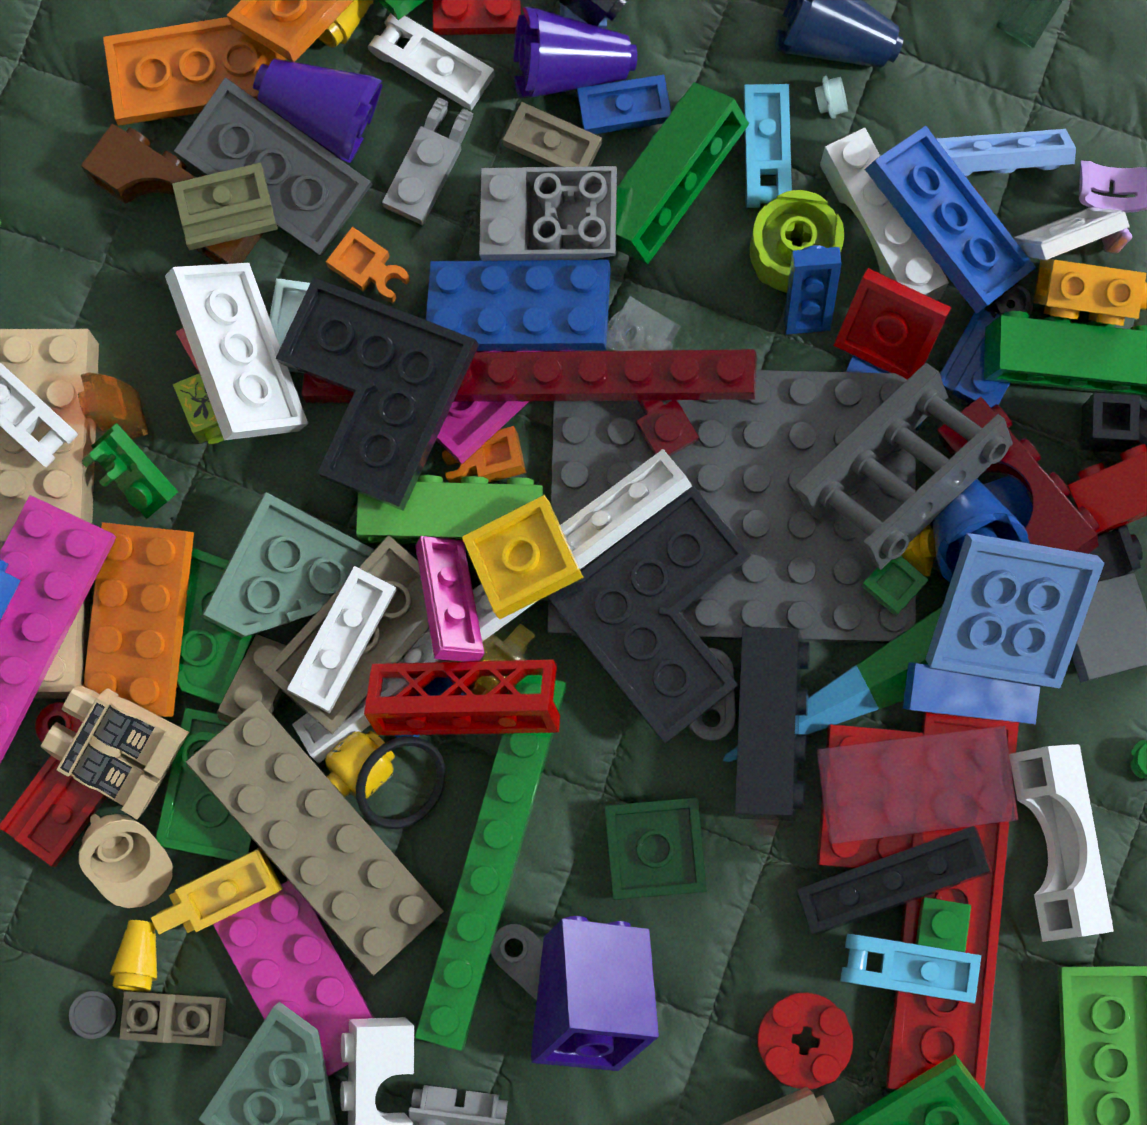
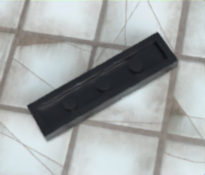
(894, 880)

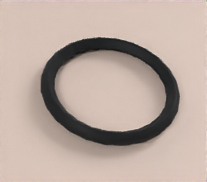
(375, 756)

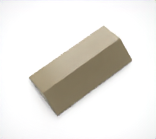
(394, 636)

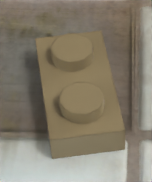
(550, 139)
(251, 682)

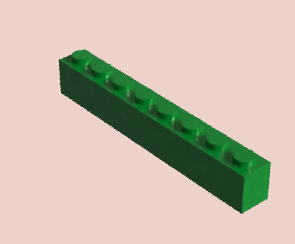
(486, 881)

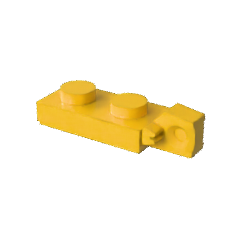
(219, 893)

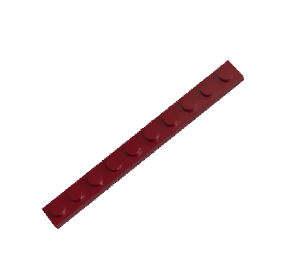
(592, 377)

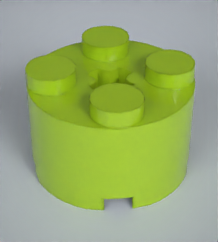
(790, 216)

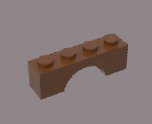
(130, 168)

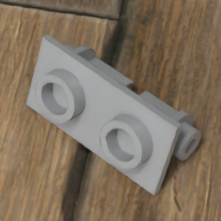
(437, 1107)

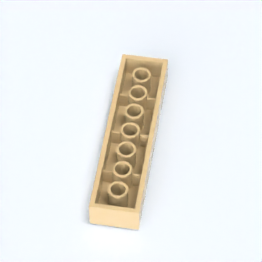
(52, 368)

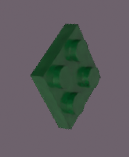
(655, 849)

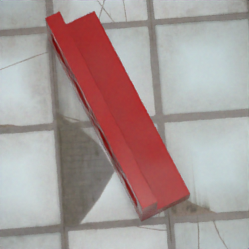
(462, 713)

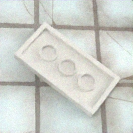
(236, 350)

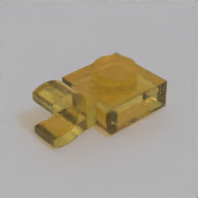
(511, 649)

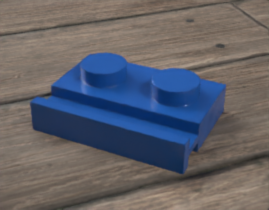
(965, 367)

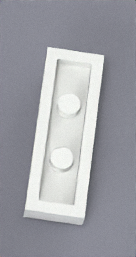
(341, 639)

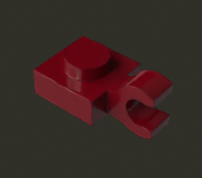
(665, 426)

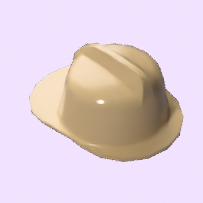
(124, 861)

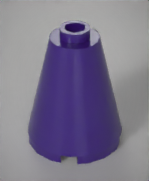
(567, 54)
(321, 102)

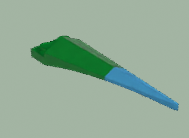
(869, 684)

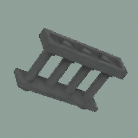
(876, 437)

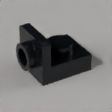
(1119, 553)

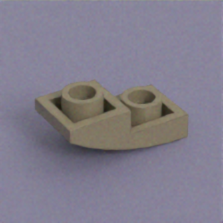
(172, 1018)

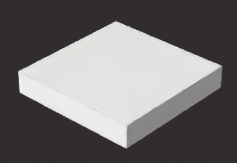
(1071, 232)

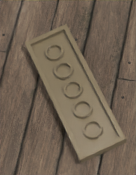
(314, 837)

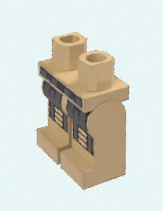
(117, 747)

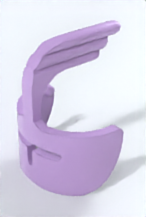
(1125, 182)

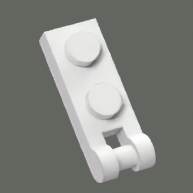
(433, 61)
(22, 413)

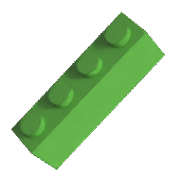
(442, 509)

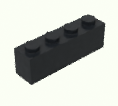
(770, 724)

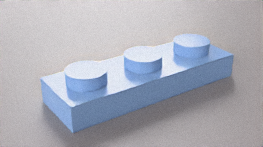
(1011, 151)

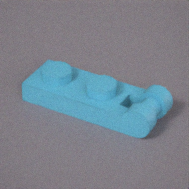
(766, 141)
(913, 968)

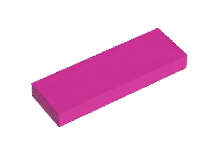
(449, 599)

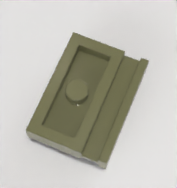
(224, 206)

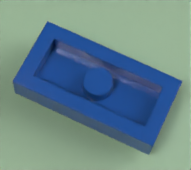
(624, 104)

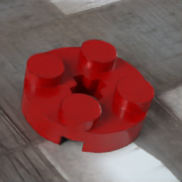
(827, 1024)

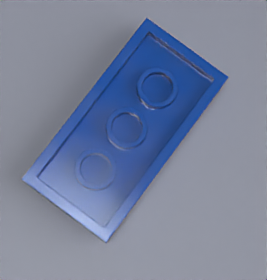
(950, 218)
(523, 303)

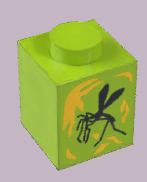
(198, 409)

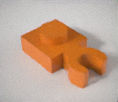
(363, 261)
(495, 459)

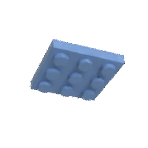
(1014, 610)

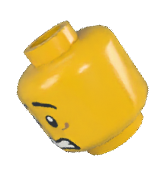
(348, 758)

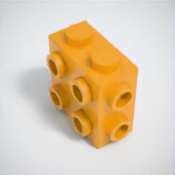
(1102, 291)

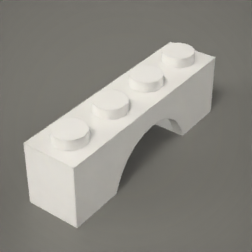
(894, 243)
(1074, 889)

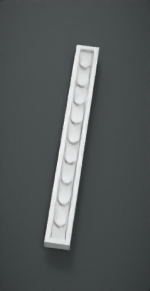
(588, 535)

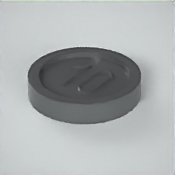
(93, 1015)

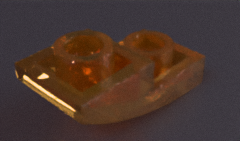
(112, 402)

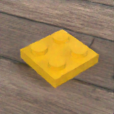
(522, 557)

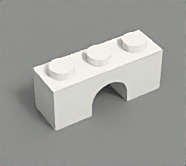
(374, 1052)

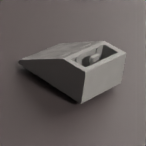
(548, 213)

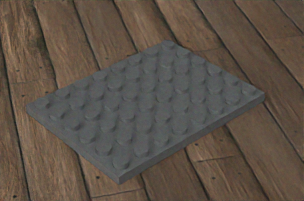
(747, 470)

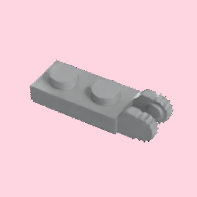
(427, 165)

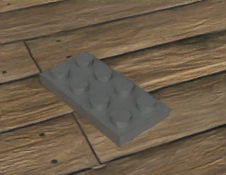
(306, 183)

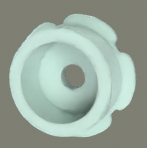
(831, 97)

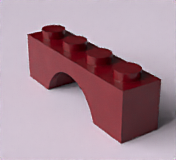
(1053, 517)

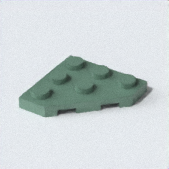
(281, 570)
(276, 1078)

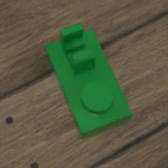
(131, 470)

